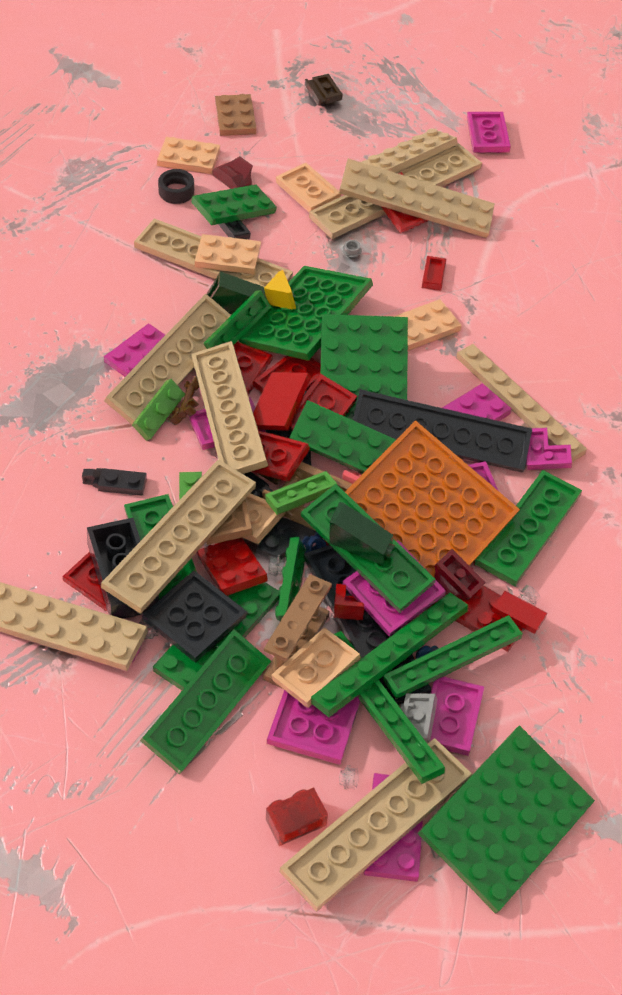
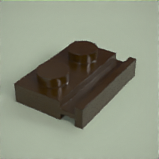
(323, 89)

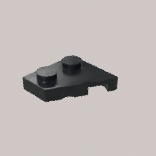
(279, 538)

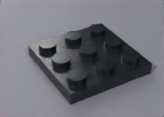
(194, 616)

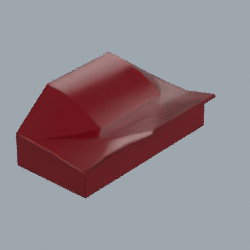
(234, 173)
(457, 576)

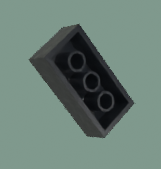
(108, 547)

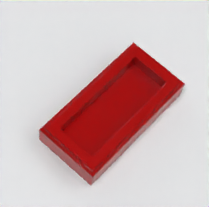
(434, 273)
(520, 611)

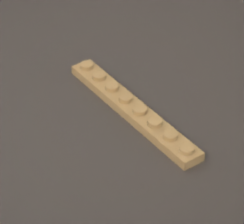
(518, 399)

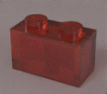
(296, 816)

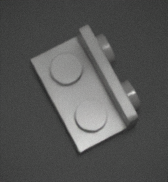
(421, 712)

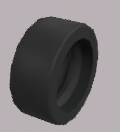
(176, 176)

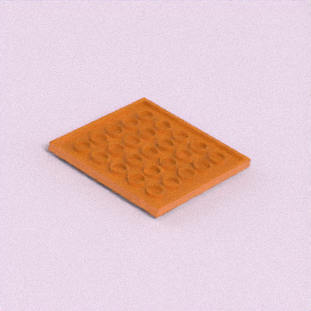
(431, 499)

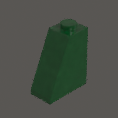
(232, 291)
(360, 535)

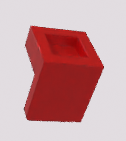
(347, 606)

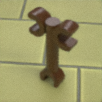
(188, 403)

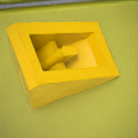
(279, 292)

